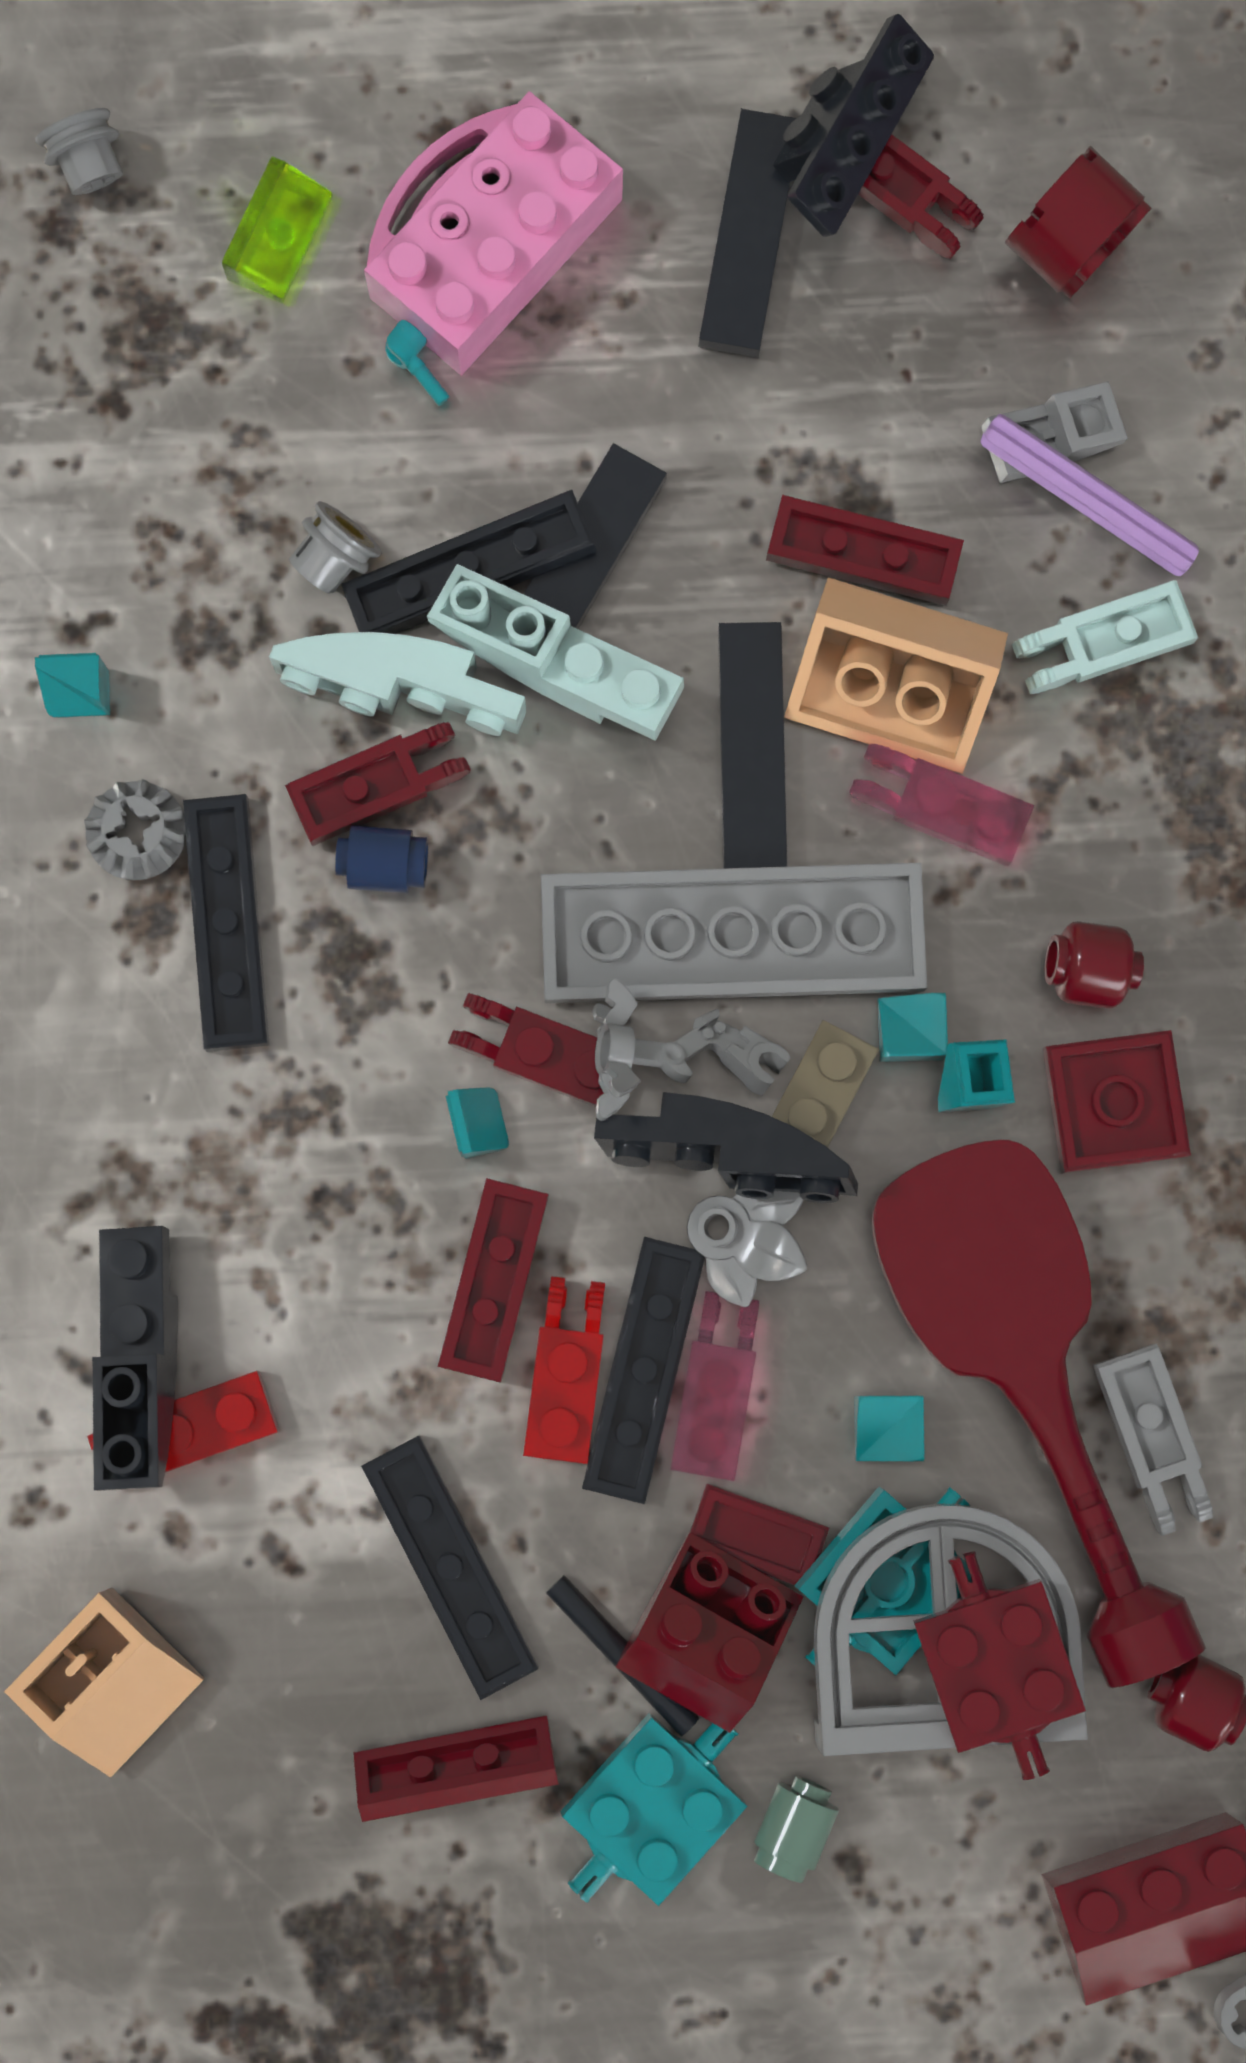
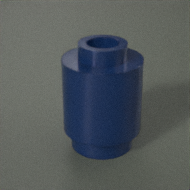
(382, 859)

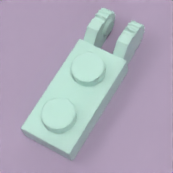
(1111, 636)

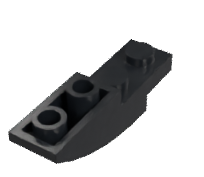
(751, 1147)
(136, 1359)

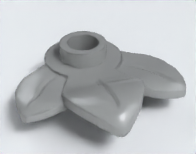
(754, 1245)

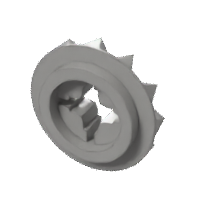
(162, 840)

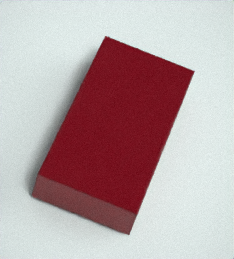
(759, 1534)

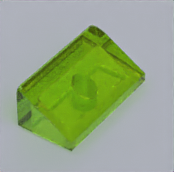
(276, 230)

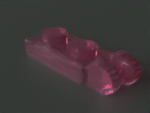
(947, 805)
(715, 1396)

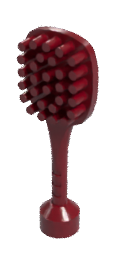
(996, 1294)

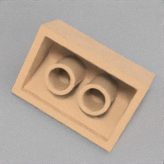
(896, 675)

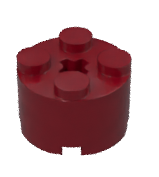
(1078, 223)

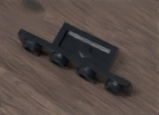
(849, 123)

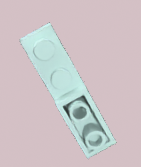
(552, 656)
(376, 667)

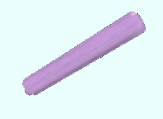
(1089, 495)

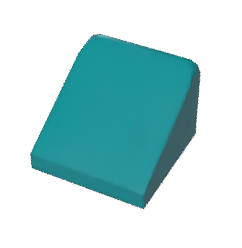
(477, 1121)

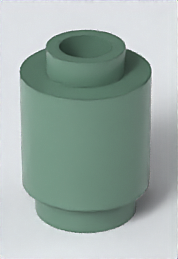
(795, 1829)

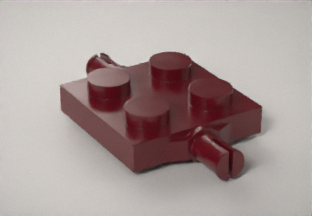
(999, 1665)

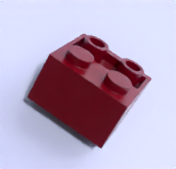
(710, 1633)

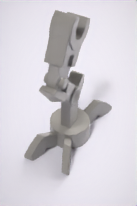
(618, 1049)

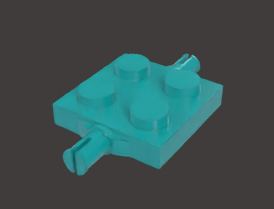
(894, 1589)
(653, 1809)

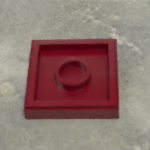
(1116, 1101)

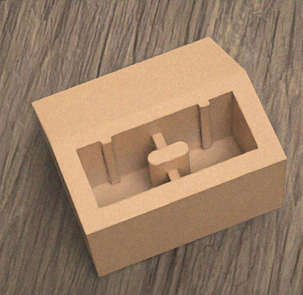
(104, 1683)

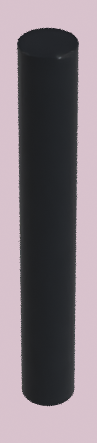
(612, 1645)

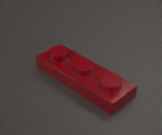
(864, 550)
(493, 1280)
(454, 1768)

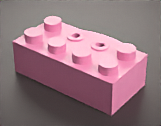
(509, 235)

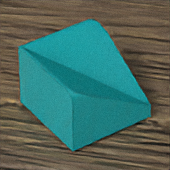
(74, 684)
(912, 1027)
(976, 1076)
(889, 1428)

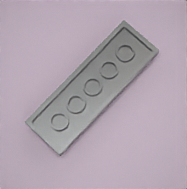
(734, 932)

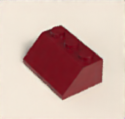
(1153, 1907)

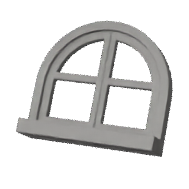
(922, 1726)

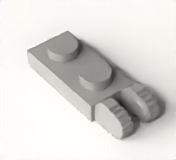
(1153, 1432)

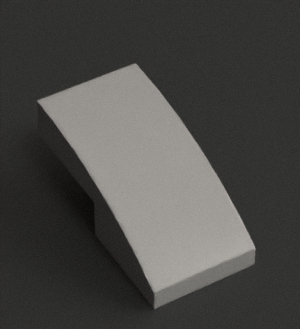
(1071, 422)

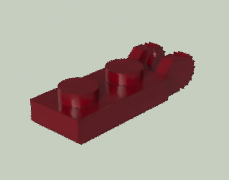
(908, 186)
(372, 783)
(535, 1050)

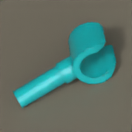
(402, 350)

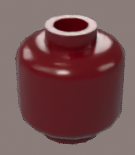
(1093, 964)
(1200, 1703)

